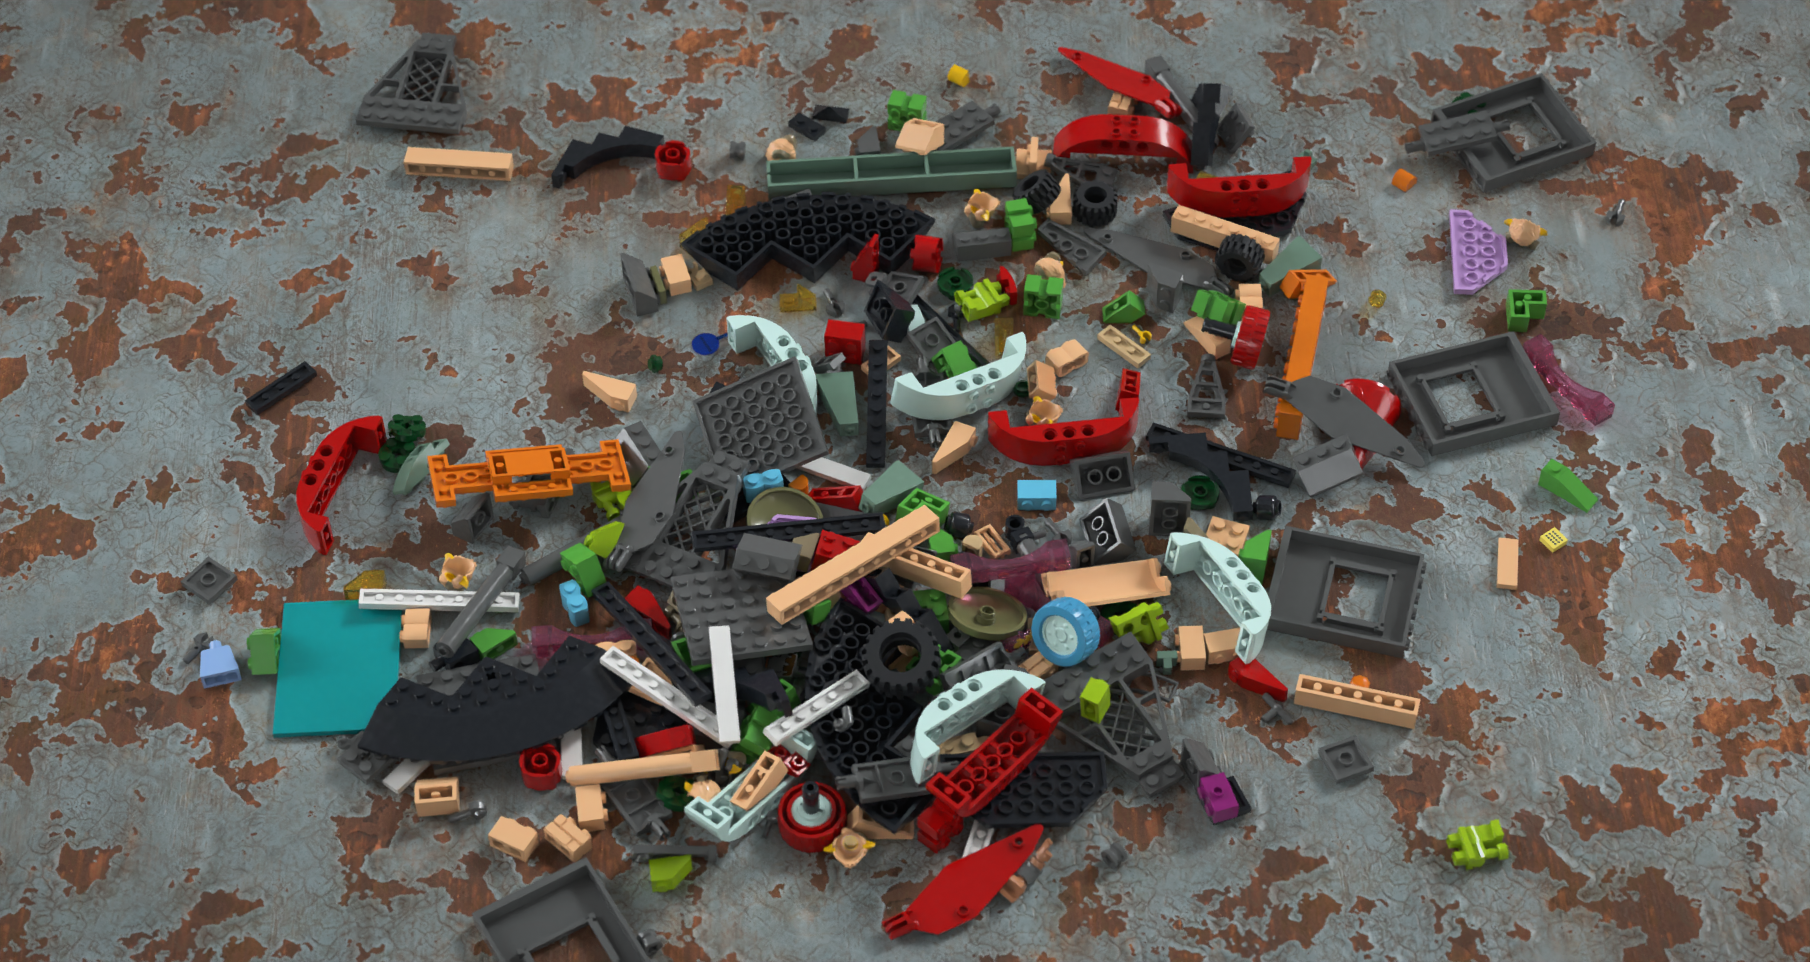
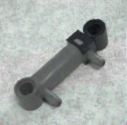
(1023, 539)

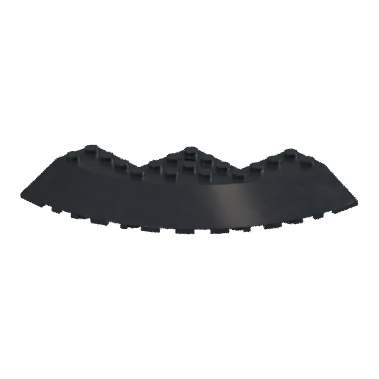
(805, 235)
(494, 709)
(877, 720)

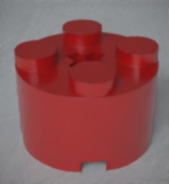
(673, 161)
(927, 254)
(541, 767)

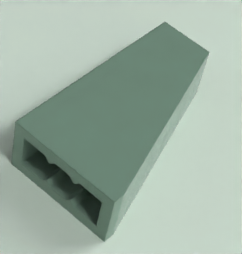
(1295, 256)
(839, 398)
(890, 489)

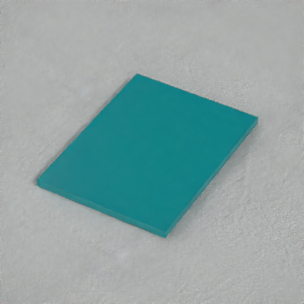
(334, 666)

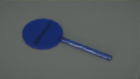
(706, 343)

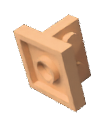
(1030, 159)

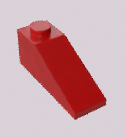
(867, 260)
(1128, 386)
(843, 496)
(647, 607)
(1256, 679)
(665, 740)

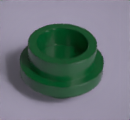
(655, 363)
(1021, 389)

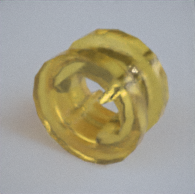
(1377, 302)

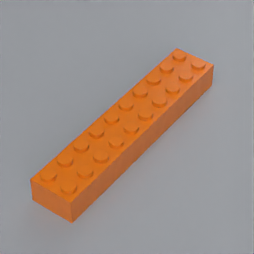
(1303, 350)

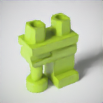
(982, 300)
(605, 498)
(1142, 622)
(1473, 843)

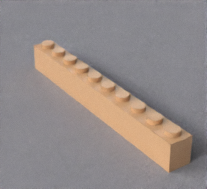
(852, 564)

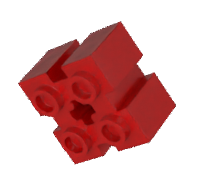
(938, 825)

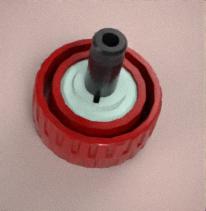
(1245, 337)
(811, 816)

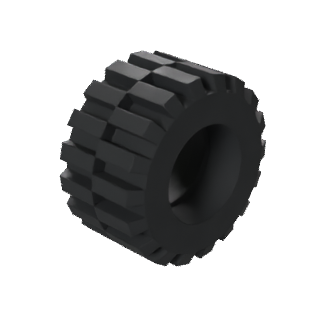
(1038, 189)
(1095, 203)
(1239, 257)

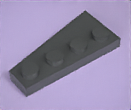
(1073, 247)

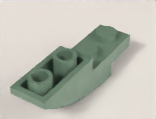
(415, 466)

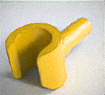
(1145, 334)

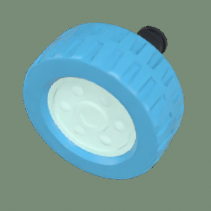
(1066, 631)

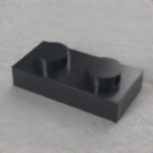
(807, 127)

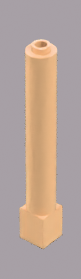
(643, 768)

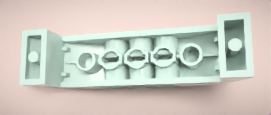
(773, 343)
(963, 392)
(1229, 582)
(961, 708)
(730, 821)

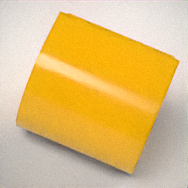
(958, 75)

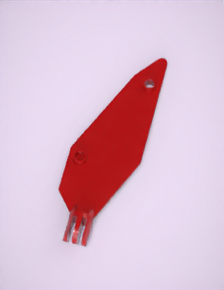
(1125, 81)
(965, 886)

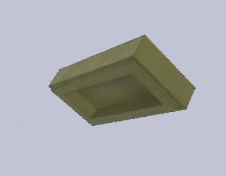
(660, 289)

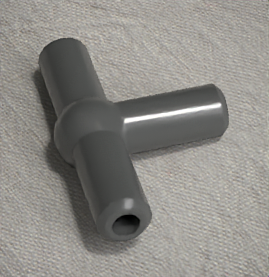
(1277, 708)

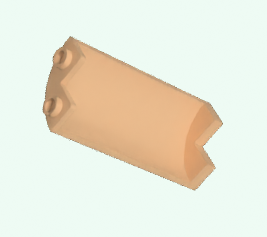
(1108, 582)

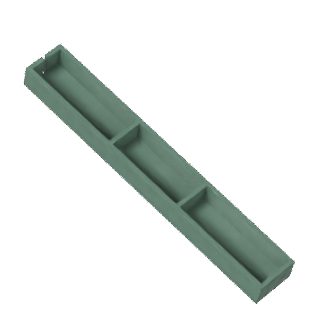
(894, 172)

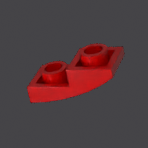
(1007, 284)
(794, 762)

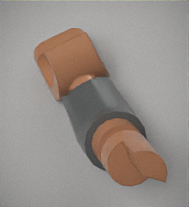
(1027, 873)

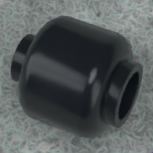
(1267, 507)
(958, 524)

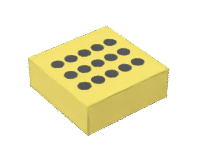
(1553, 540)

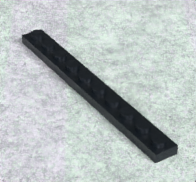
(786, 531)
(652, 644)

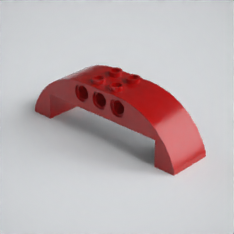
(1124, 136)
(1239, 194)
(1063, 441)
(327, 471)
(999, 757)

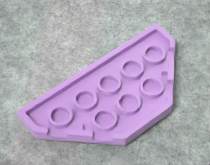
(1475, 252)

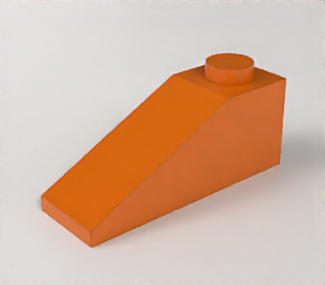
(1292, 282)

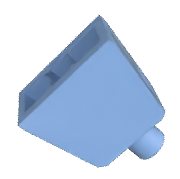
(218, 665)

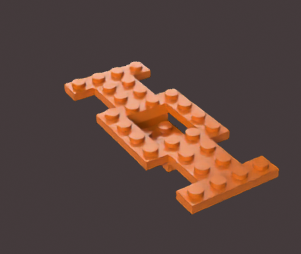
(506, 463)

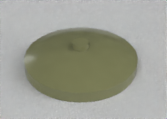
(783, 502)
(987, 614)

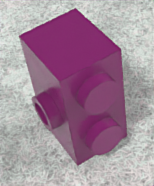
(862, 596)
(1218, 797)

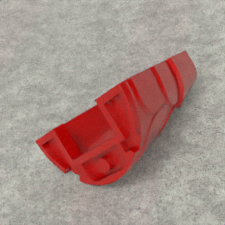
(1379, 400)

